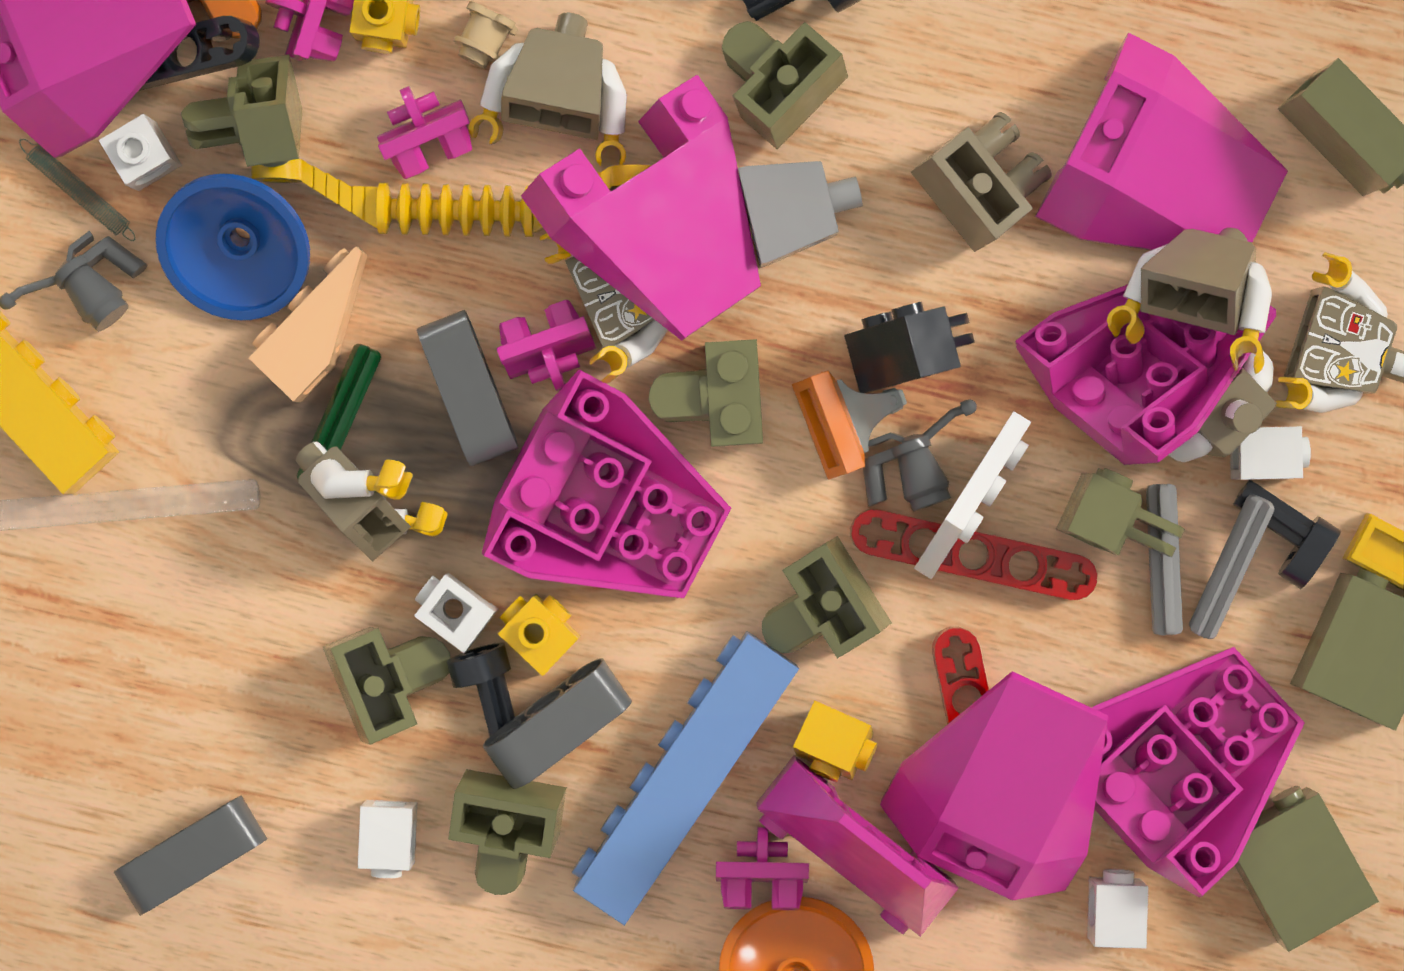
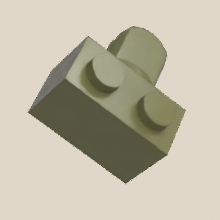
(781, 79)
(258, 113)
(722, 394)
(1105, 512)
(828, 602)
(380, 679)
(505, 826)

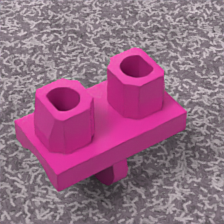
(307, 37)
(404, 142)
(546, 352)
(786, 878)

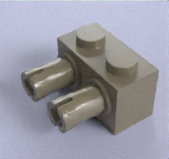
(974, 188)

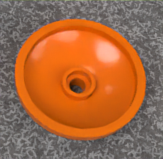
(796, 940)

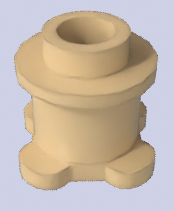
(484, 35)

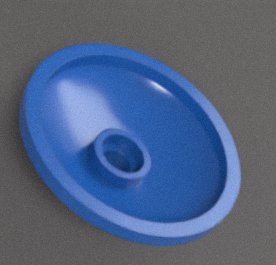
(217, 266)

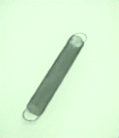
(41, 161)

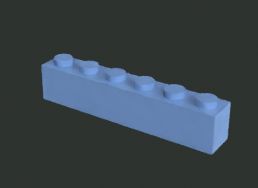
(685, 776)

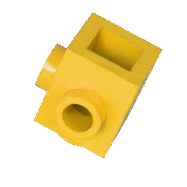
(384, 23)
(538, 631)
(834, 743)

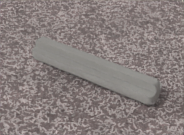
(1231, 566)
(1164, 570)

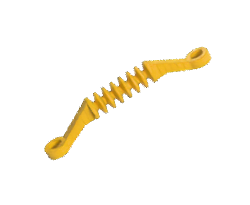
(379, 208)

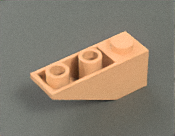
(311, 337)

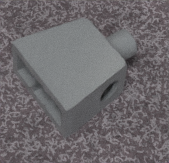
(793, 206)

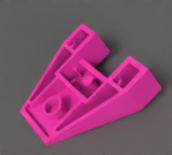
(673, 233)
(814, 815)

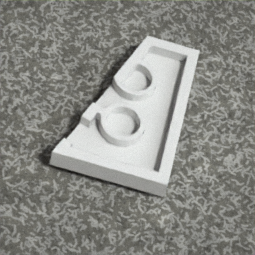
(982, 487)

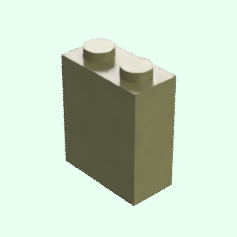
(1349, 128)
(1358, 650)
(1302, 869)

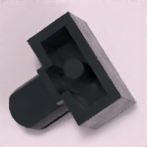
(905, 347)

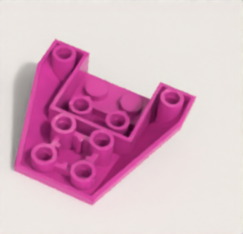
(80, 62)
(1160, 160)
(1128, 396)
(603, 499)
(1193, 766)
(1005, 790)

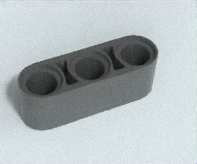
(467, 388)
(557, 723)
(190, 855)

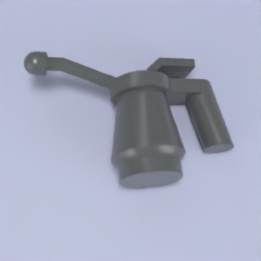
(92, 294)
(920, 474)

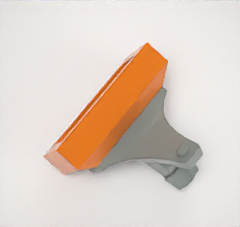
(842, 419)

